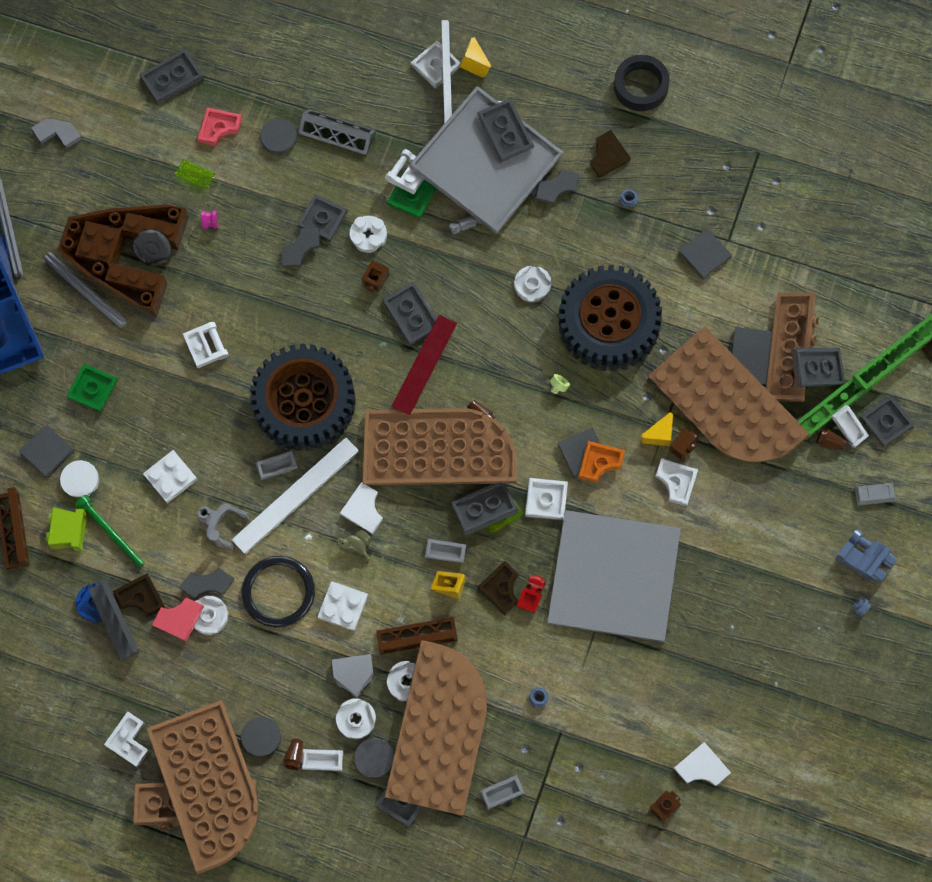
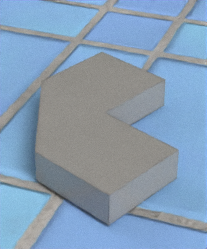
(49, 128)

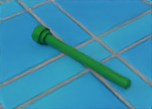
(86, 504)

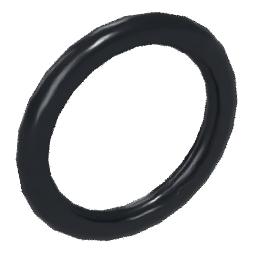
(301, 611)

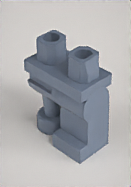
(866, 563)

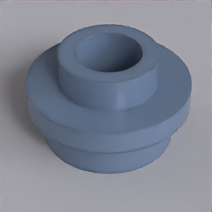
(628, 193)
(861, 607)
(538, 691)

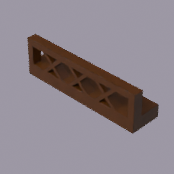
(17, 529)
(400, 644)

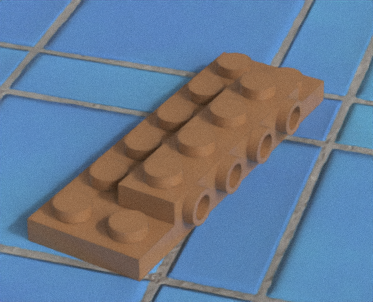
(791, 329)
(155, 806)

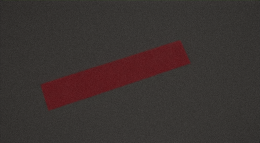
(424, 365)

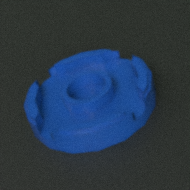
(86, 605)

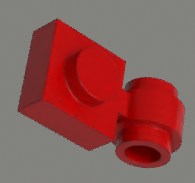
(530, 598)

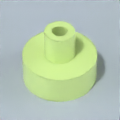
(559, 384)

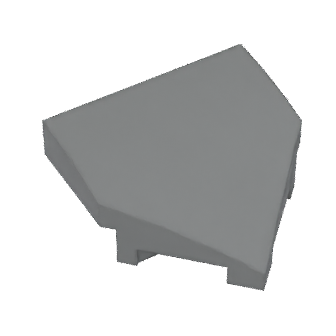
(353, 673)

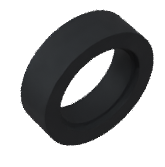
(647, 63)

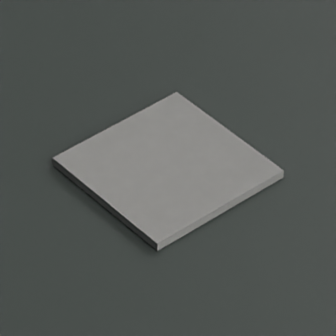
(469, 172)
(614, 576)

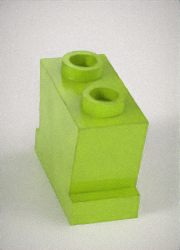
(67, 529)

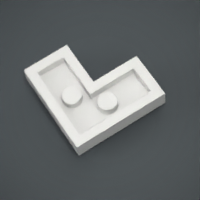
(123, 741)

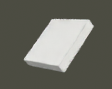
(430, 64)
(546, 499)

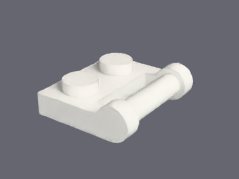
(410, 179)
(199, 346)

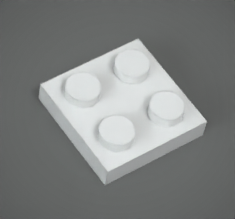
(170, 476)
(342, 606)

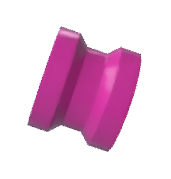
(209, 219)

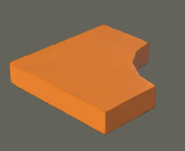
(598, 460)

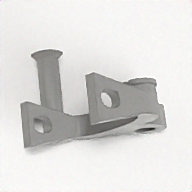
(213, 519)

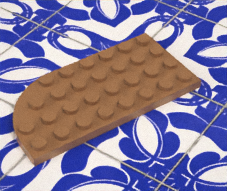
(727, 401)
(436, 448)
(439, 732)
(207, 784)

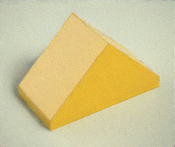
(475, 60)
(659, 433)
(449, 584)

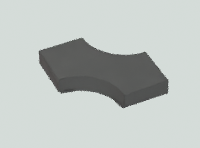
(563, 183)
(307, 240)
(196, 584)

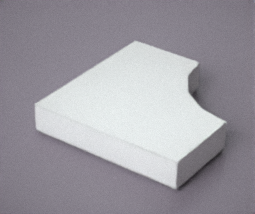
(678, 480)
(362, 510)
(702, 765)

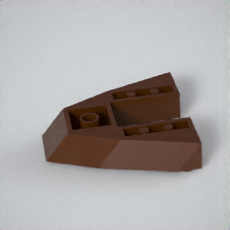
(96, 240)

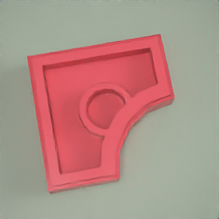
(218, 124)
(179, 620)

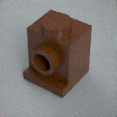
(378, 271)
(683, 444)
(662, 812)

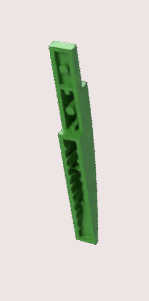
(868, 376)

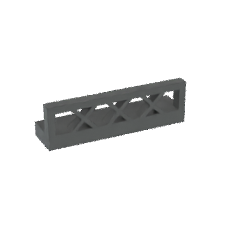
(336, 124)
(113, 620)

